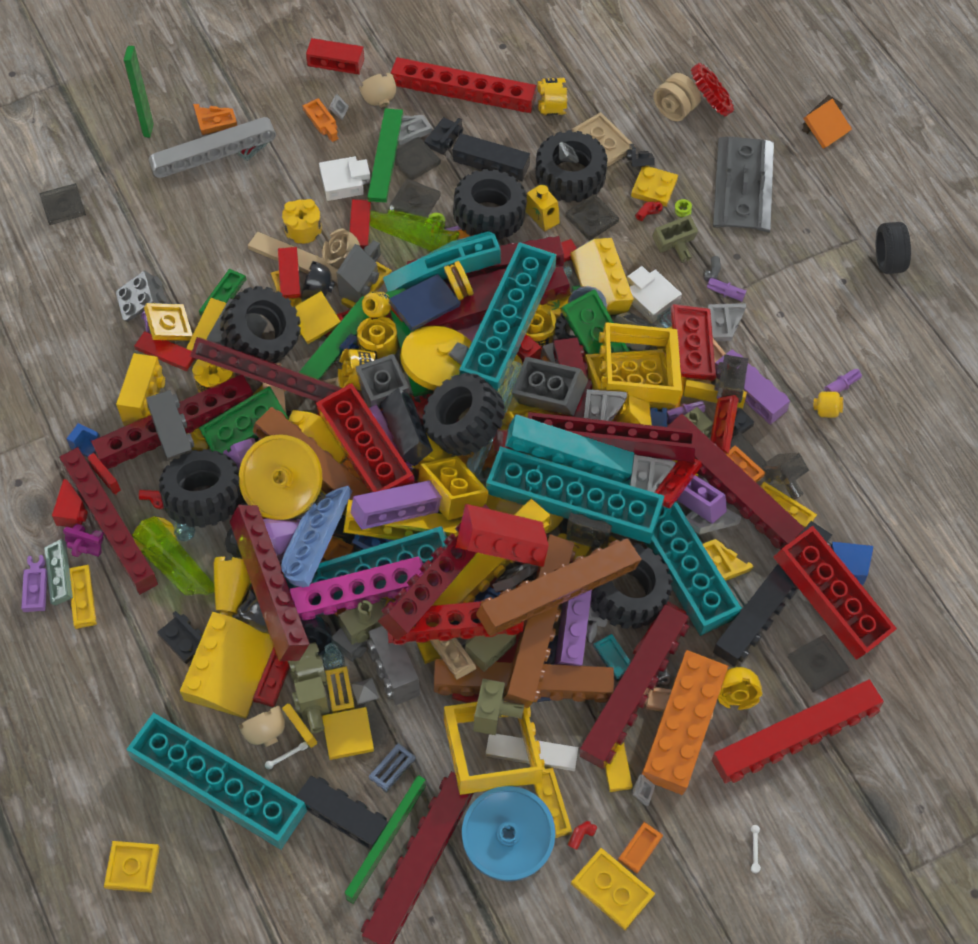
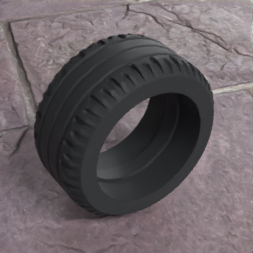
(893, 247)

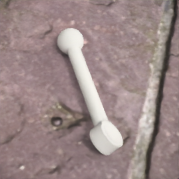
(269, 764)
(755, 868)

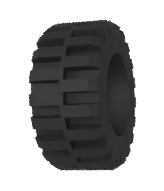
(567, 184)
(492, 188)
(271, 306)
(476, 426)
(204, 506)
(636, 611)

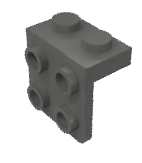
(137, 292)

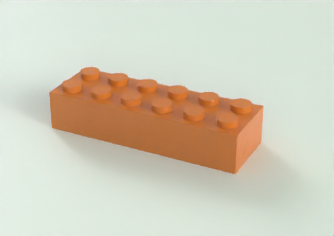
(684, 722)

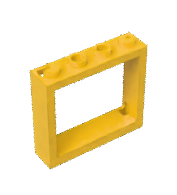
(646, 336)
(470, 784)

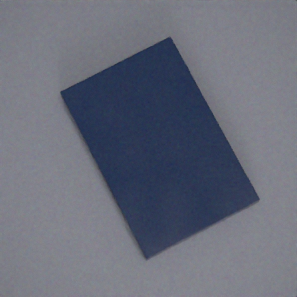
(424, 302)

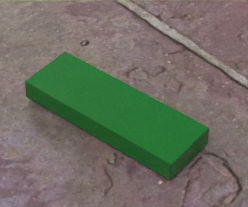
(226, 288)

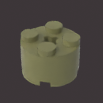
(308, 667)

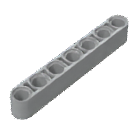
(211, 147)

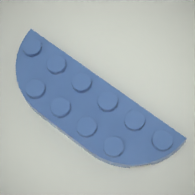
(313, 537)

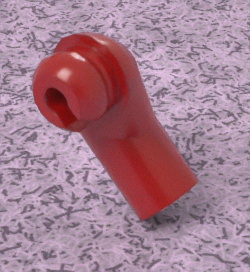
(648, 209)
(153, 496)
(579, 832)

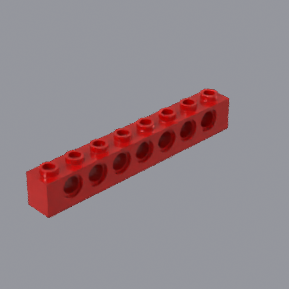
(464, 85)

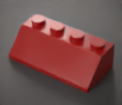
(502, 535)

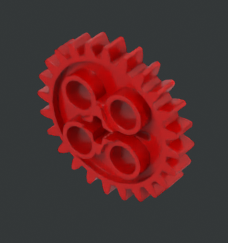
(712, 89)

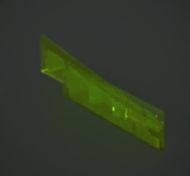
(413, 228)
(172, 558)

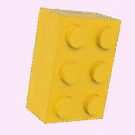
(141, 381)
(454, 484)

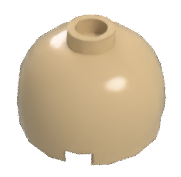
(378, 90)
(338, 247)
(264, 727)

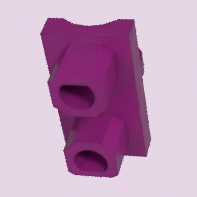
(82, 542)

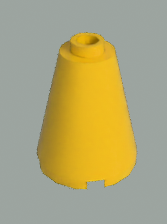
(230, 585)

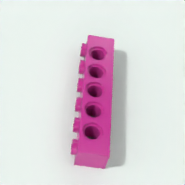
(326, 589)

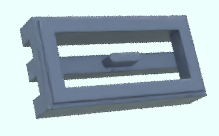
(380, 782)

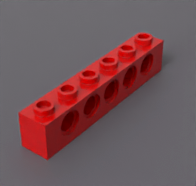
(444, 630)

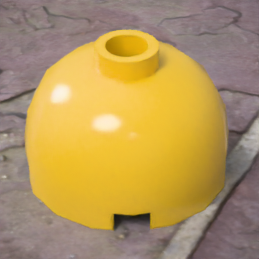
(740, 688)

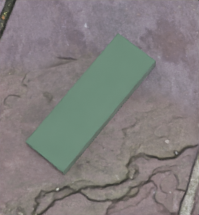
(58, 572)

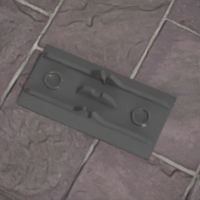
(744, 183)

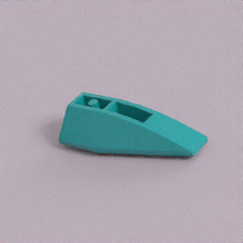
(472, 253)

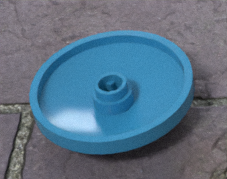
(508, 833)

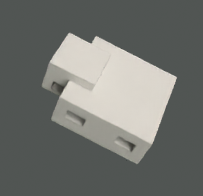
(344, 177)
(652, 293)

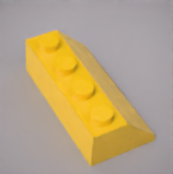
(600, 267)

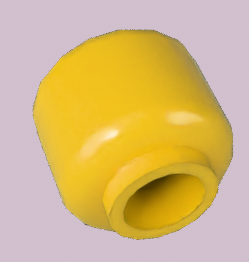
(376, 304)
(828, 404)

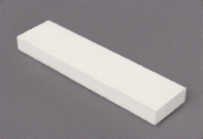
(514, 749)

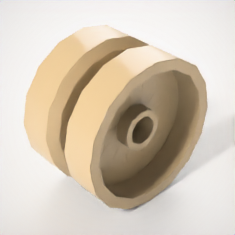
(677, 97)

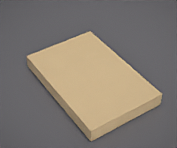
(608, 135)

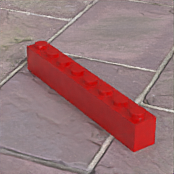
(797, 731)

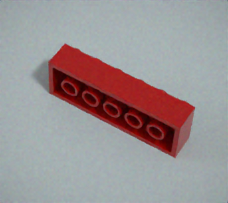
(364, 440)
(834, 592)

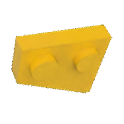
(726, 560)

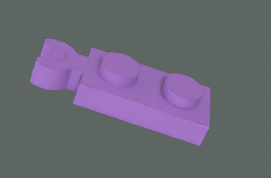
(34, 586)

